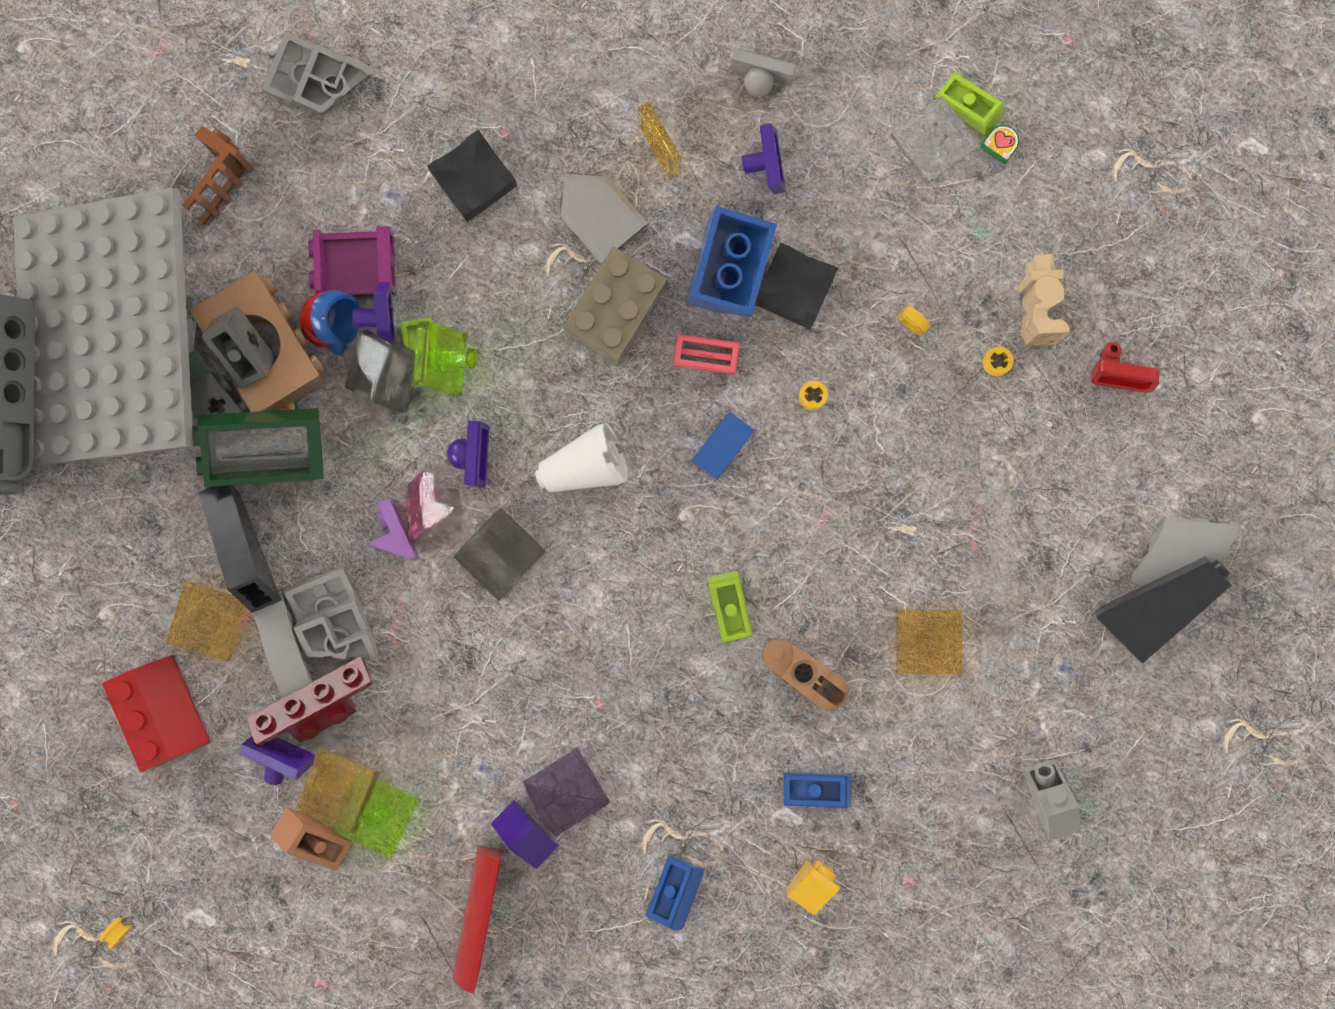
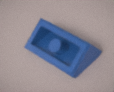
(675, 893)

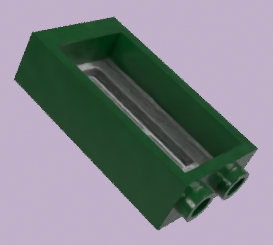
(259, 447)

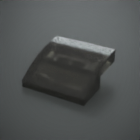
(381, 371)
(499, 554)

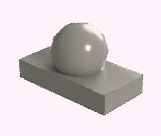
(761, 71)

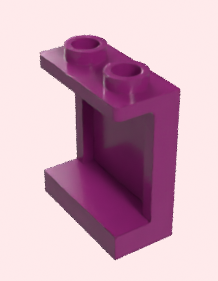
(352, 261)

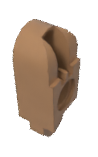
(784, 658)

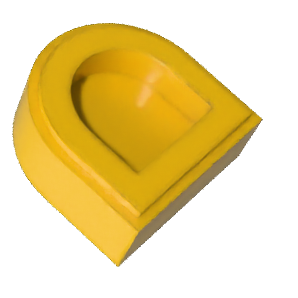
(913, 320)

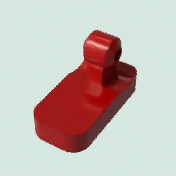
(1123, 376)

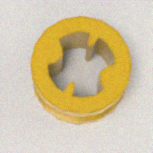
(999, 371)
(812, 405)
(115, 933)

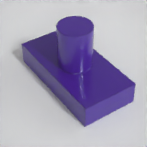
(767, 160)
(381, 316)
(279, 758)

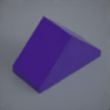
(524, 835)

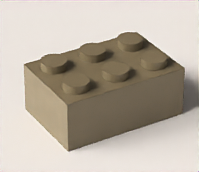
(615, 306)

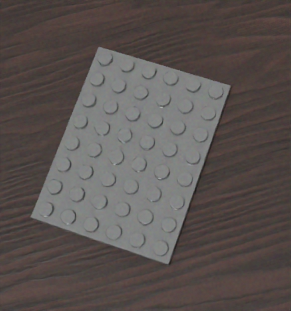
(107, 327)

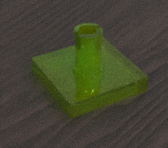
(442, 358)
(384, 819)

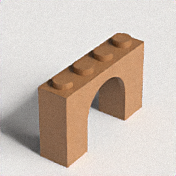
(295, 369)

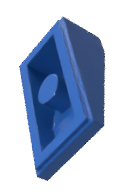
(722, 446)
(817, 790)

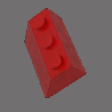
(156, 713)

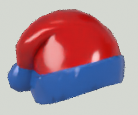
(328, 320)

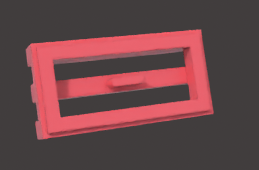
(734, 346)

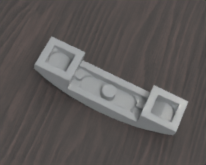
(282, 647)

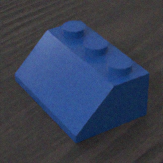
(731, 262)

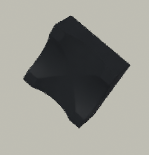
(472, 176)
(795, 286)

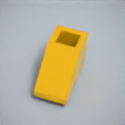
(813, 886)

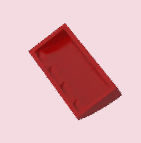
(476, 917)

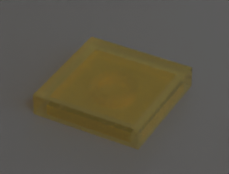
(659, 140)
(206, 621)
(928, 641)
(337, 790)

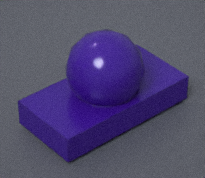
(471, 454)

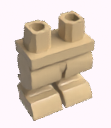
(1042, 295)

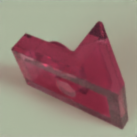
(422, 510)

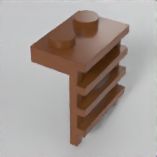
(228, 162)

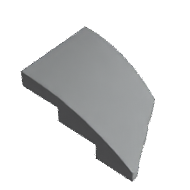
(311, 74)
(1181, 543)
(331, 617)

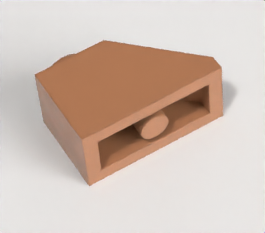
(310, 839)

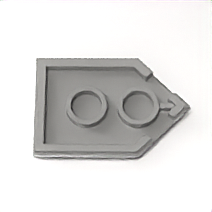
(599, 214)

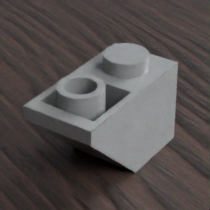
(1053, 799)

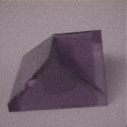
(565, 792)

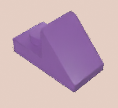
(397, 539)

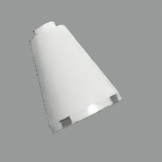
(584, 463)

